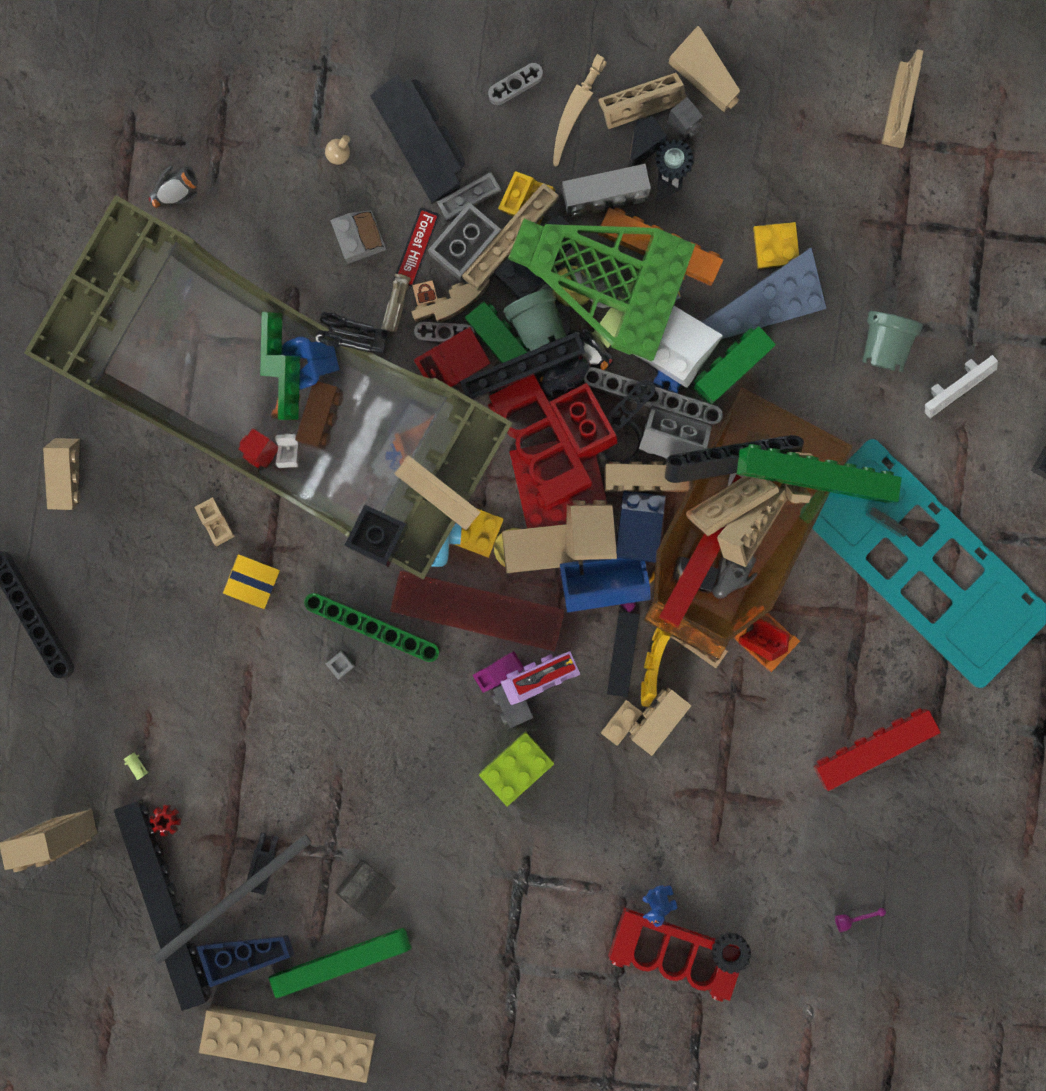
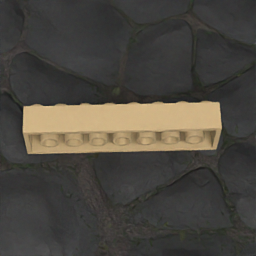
(48, 841)
(287, 1043)

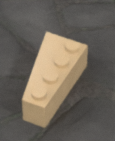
(639, 478)
(744, 534)

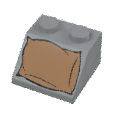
(358, 235)

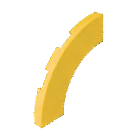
(652, 663)

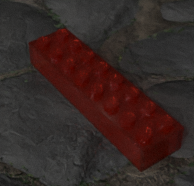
(477, 611)

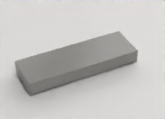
(472, 193)

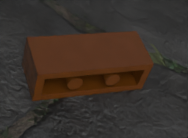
(319, 415)

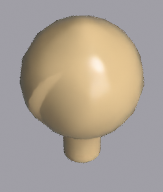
(338, 150)

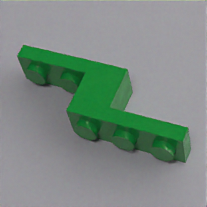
(280, 366)

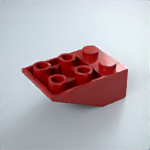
(453, 359)

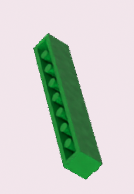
(818, 475)

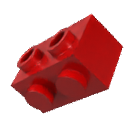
(258, 449)

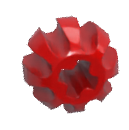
(165, 827)

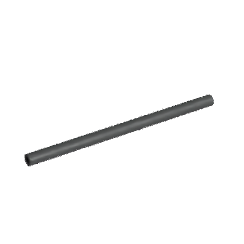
(231, 899)

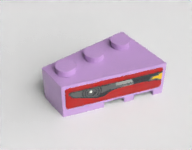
(539, 677)

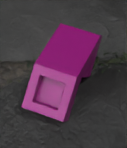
(496, 672)

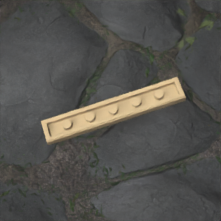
(502, 244)

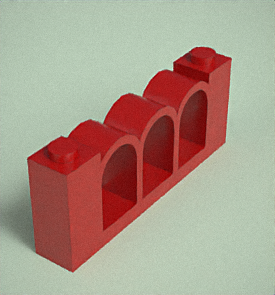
(563, 486)
(626, 937)

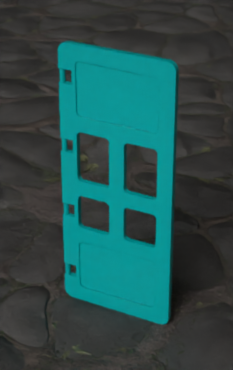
(984, 622)

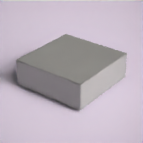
(340, 665)

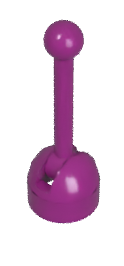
(844, 922)

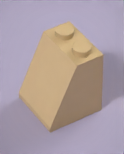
(590, 530)

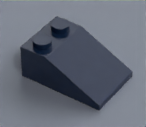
(640, 526)

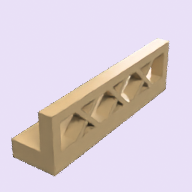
(644, 102)
(437, 492)

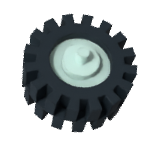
(674, 159)

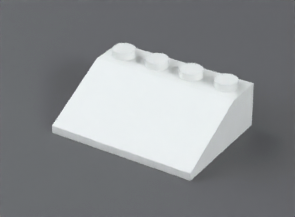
(684, 347)

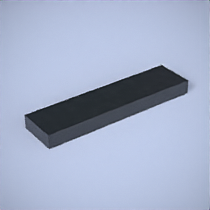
(623, 654)

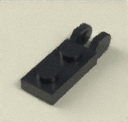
(260, 860)

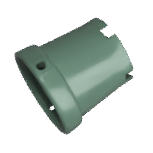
(536, 319)
(890, 340)

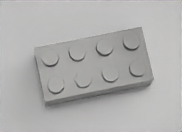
(606, 190)

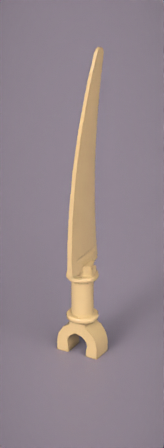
(574, 107)

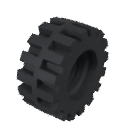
(731, 966)

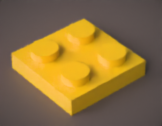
(775, 244)
(481, 534)

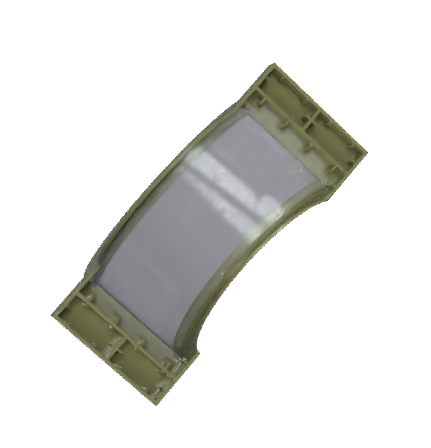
(180, 346)

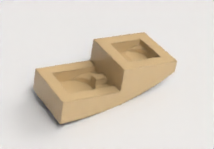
(214, 521)

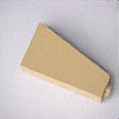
(703, 68)

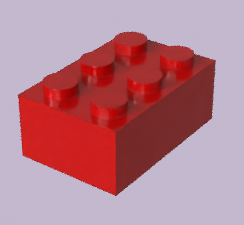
(584, 422)

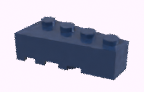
(236, 958)

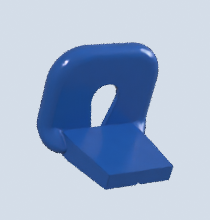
(320, 359)

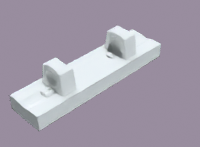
(975, 374)

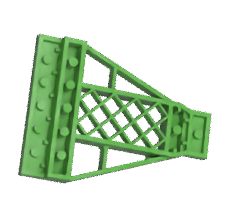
(652, 292)

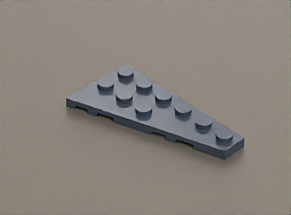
(777, 298)

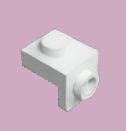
(288, 451)

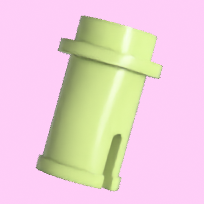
(136, 765)

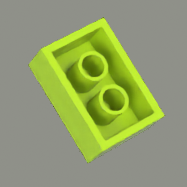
(516, 768)

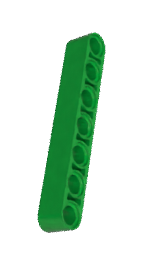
(361, 627)
(340, 962)

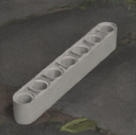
(663, 396)

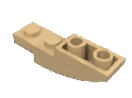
(444, 309)

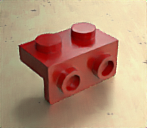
(766, 640)

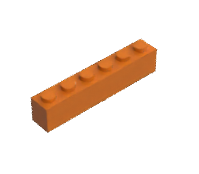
(702, 264)

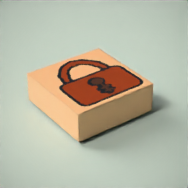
(425, 293)

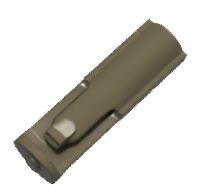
(395, 305)

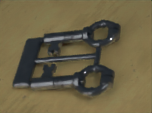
(379, 339)

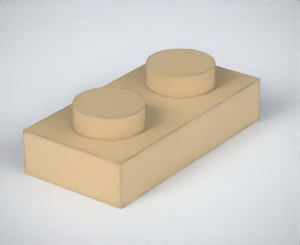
(621, 722)

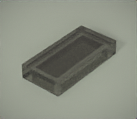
(887, 522)

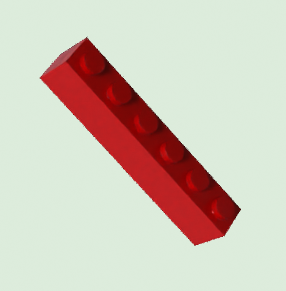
(876, 749)

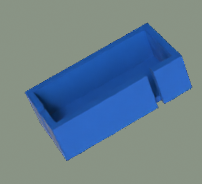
(604, 583)

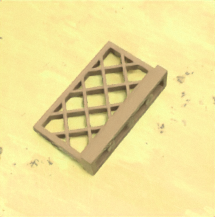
(902, 101)

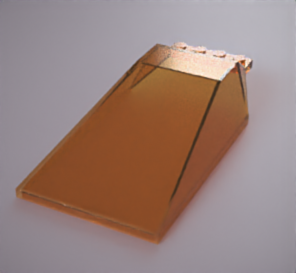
(715, 621)

